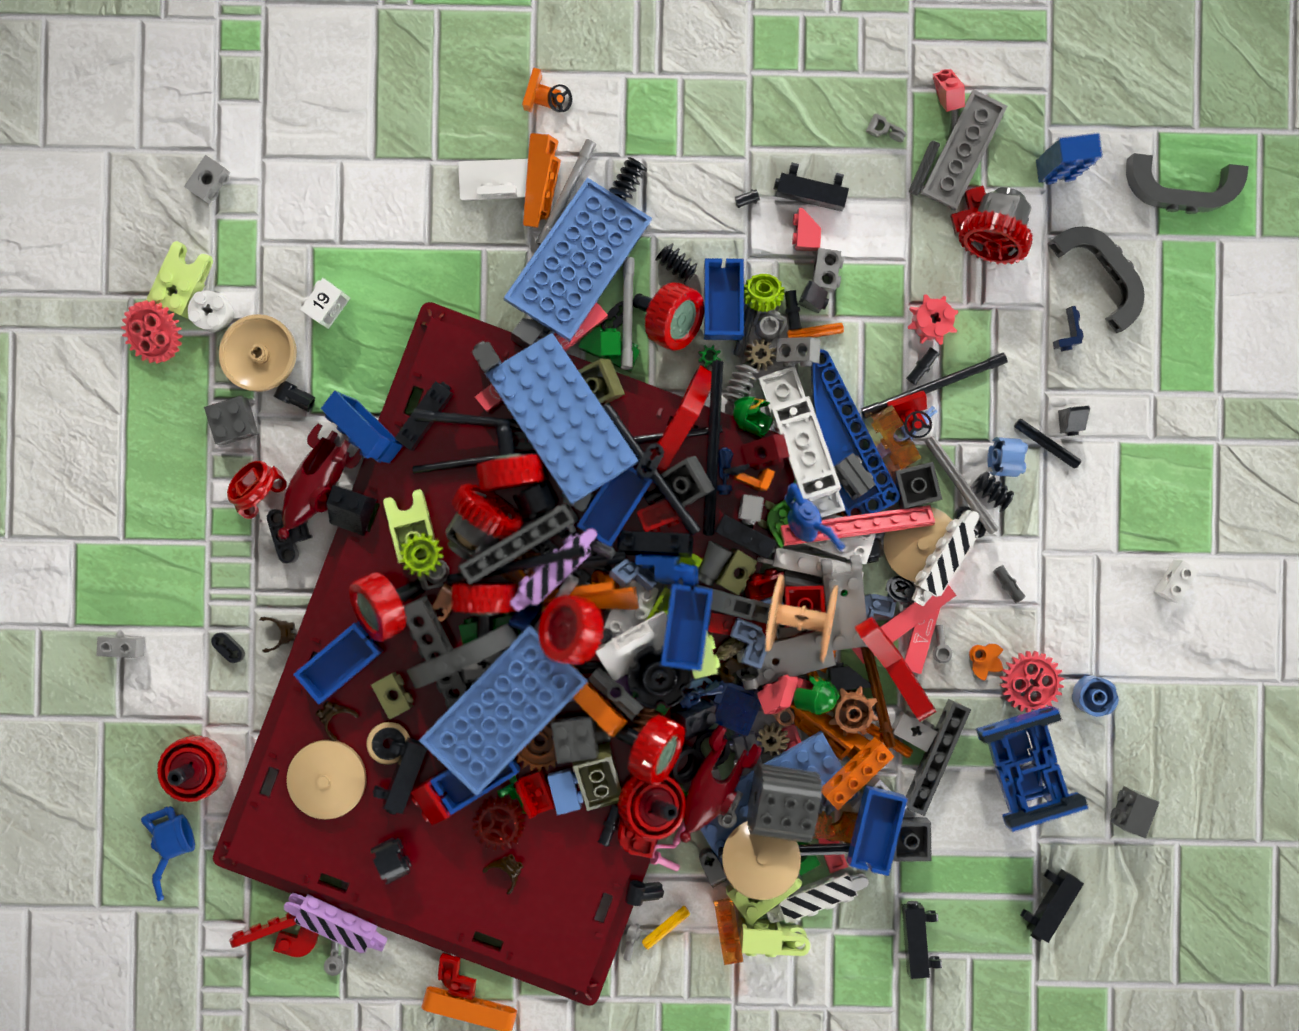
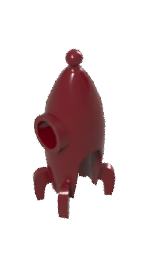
(314, 479)
(712, 796)

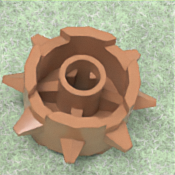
(857, 720)

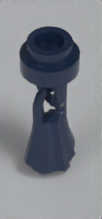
(724, 459)
(713, 689)

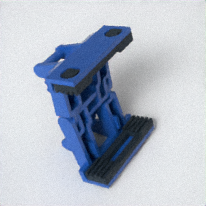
(1025, 782)

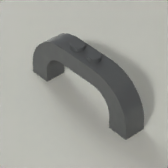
(1150, 192)
(1116, 265)
(463, 656)

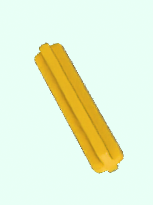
(665, 927)

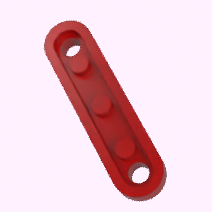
(258, 931)

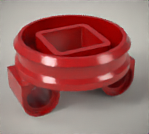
(247, 497)

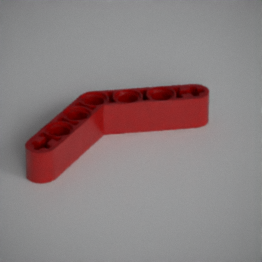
(684, 417)
(896, 667)

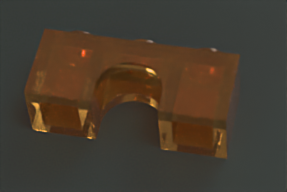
(887, 423)
(839, 831)
(728, 931)

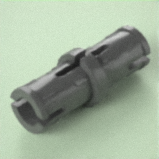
(1009, 584)

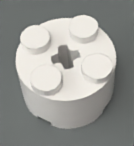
(199, 310)

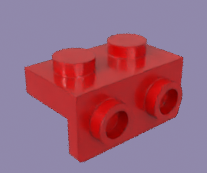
(657, 516)
(762, 585)
(534, 793)

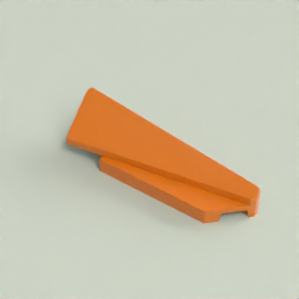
(541, 178)
(603, 596)
(841, 745)

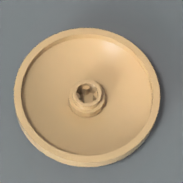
(257, 353)
(909, 548)
(326, 779)
(760, 864)

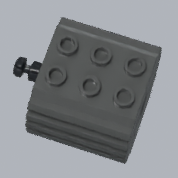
(785, 803)

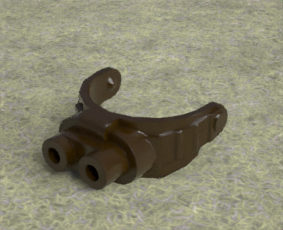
(286, 632)
(728, 668)
(329, 711)
(508, 865)

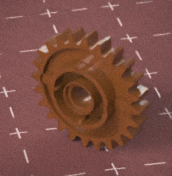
(540, 754)

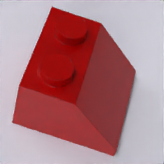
(807, 596)
(430, 802)

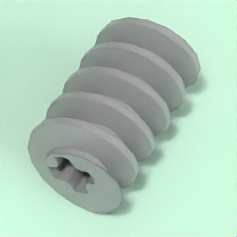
(740, 382)

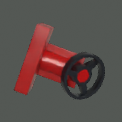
(910, 410)

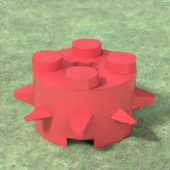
(922, 320)

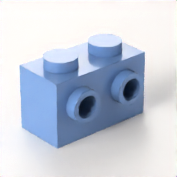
(565, 791)

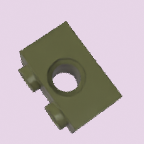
(747, 568)
(393, 706)

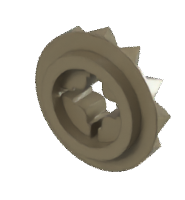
(729, 648)

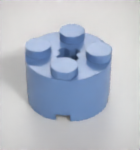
(1007, 457)
(1106, 697)

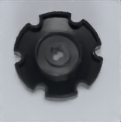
(653, 692)

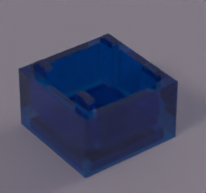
(737, 710)

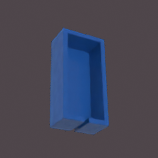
(1069, 158)
(723, 299)
(361, 427)
(614, 505)
(686, 627)
(338, 662)
(459, 794)
(877, 830)

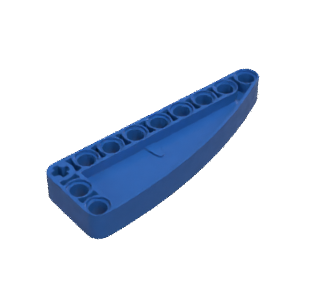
(843, 442)

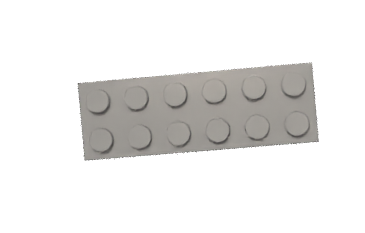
(964, 149)

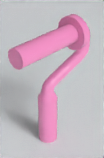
(658, 859)

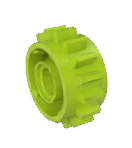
(763, 292)
(411, 550)

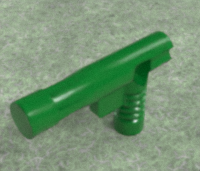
(509, 789)

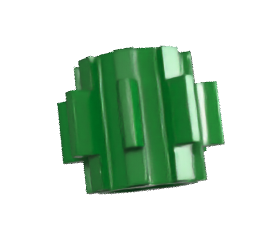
(704, 353)

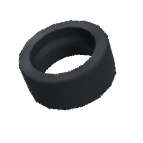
(726, 750)
(690, 769)

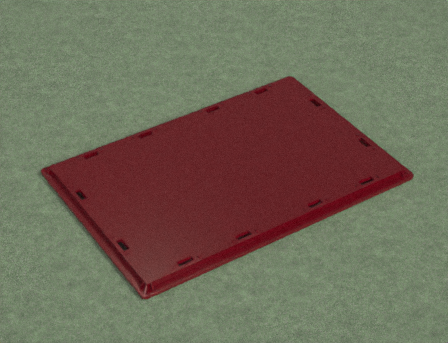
(446, 895)

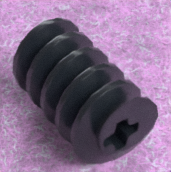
(628, 178)
(676, 262)
(993, 490)

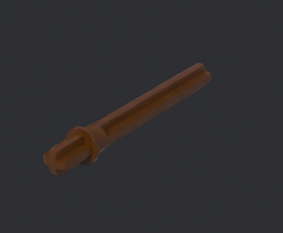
(877, 692)

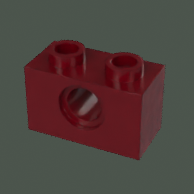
(774, 445)

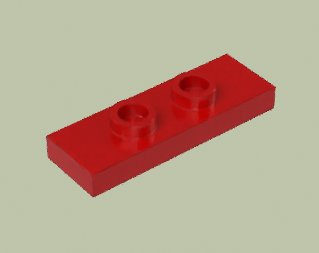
(724, 623)

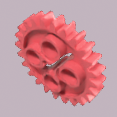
(149, 335)
(1018, 670)

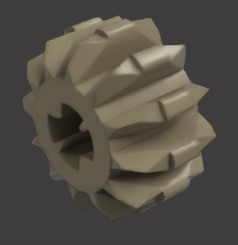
(765, 359)
(781, 740)

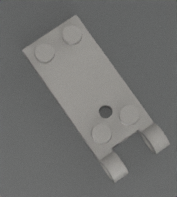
(849, 609)
(796, 656)

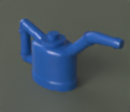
(806, 519)
(169, 840)

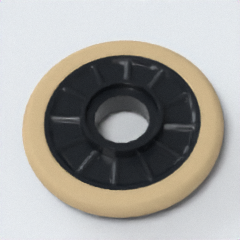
(378, 735)

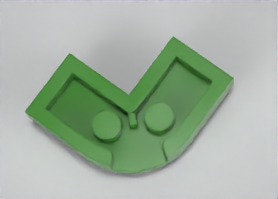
(776, 517)

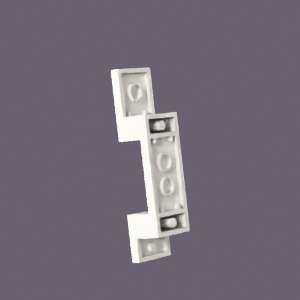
(806, 446)

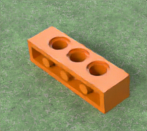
(856, 773)

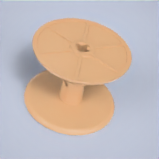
(800, 618)

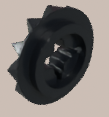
(900, 583)

